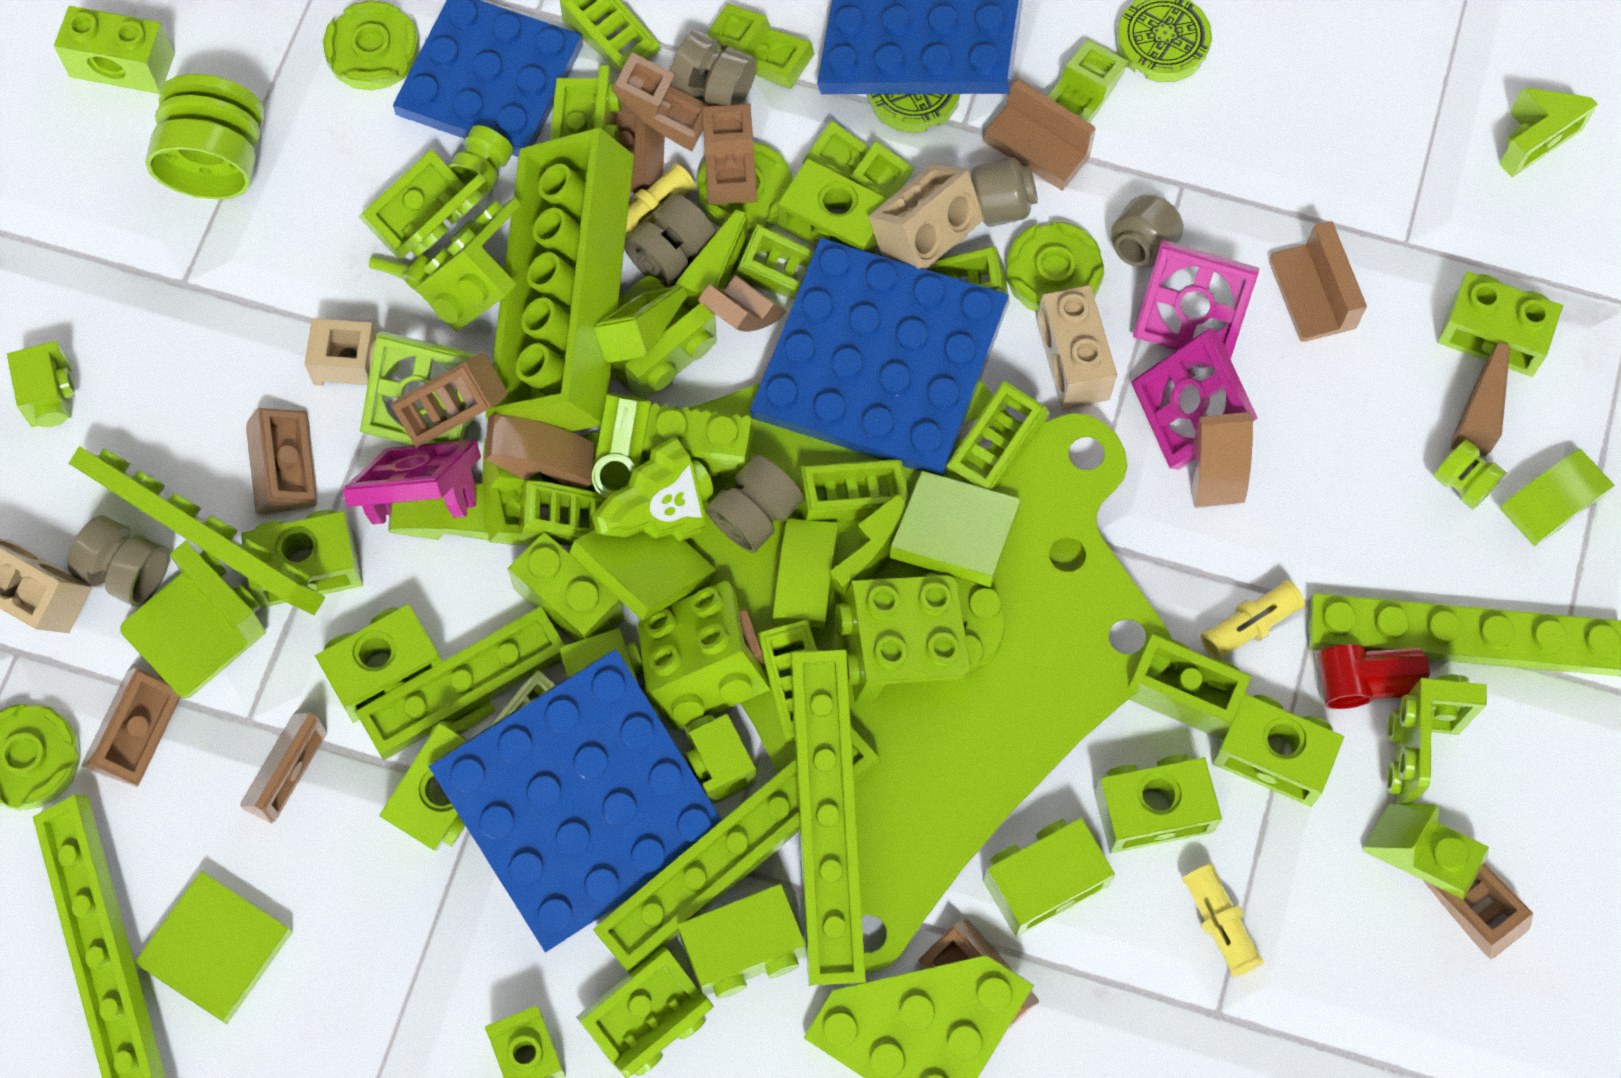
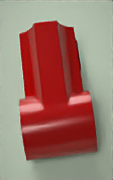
(1358, 676)

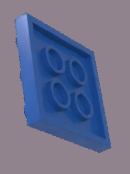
(488, 72)

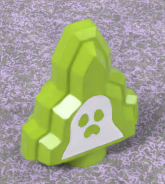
(661, 497)

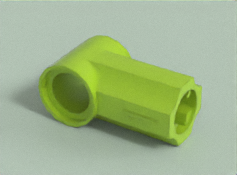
(620, 437)

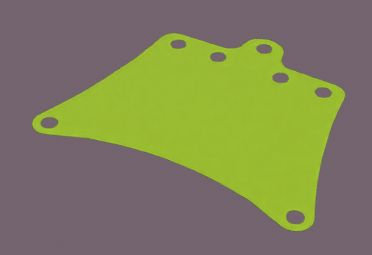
(972, 746)

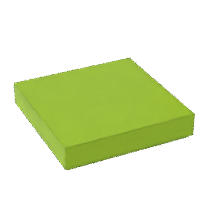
(955, 528)
(643, 570)
(213, 947)

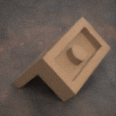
(1041, 135)
(1319, 285)

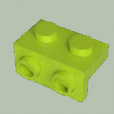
(585, 105)
(645, 1014)

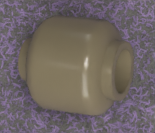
(1004, 190)
(1142, 228)

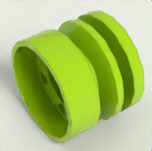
(205, 136)

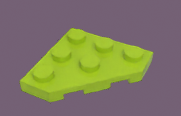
(922, 1021)

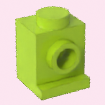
(42, 383)
(719, 758)
(519, 1031)

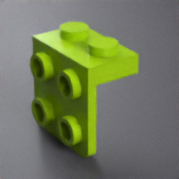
(414, 207)
(468, 279)
(682, 342)
(194, 623)
(902, 633)
(699, 657)
(1431, 706)

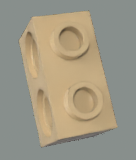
(927, 216)
(1076, 347)
(39, 590)

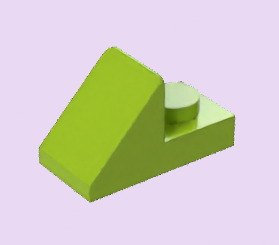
(1546, 123)
(1419, 845)

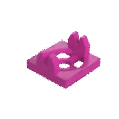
(1175, 257)
(1150, 389)
(450, 478)

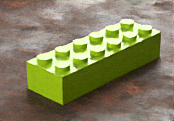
(567, 273)

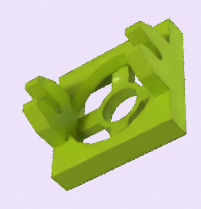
(387, 352)

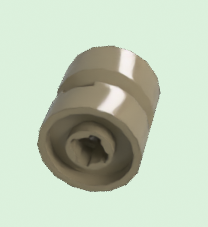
(709, 71)
(674, 236)
(759, 498)
(123, 564)

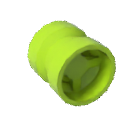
(483, 153)
(1478, 482)

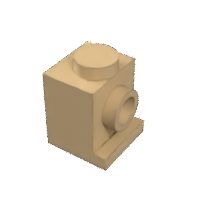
(331, 345)

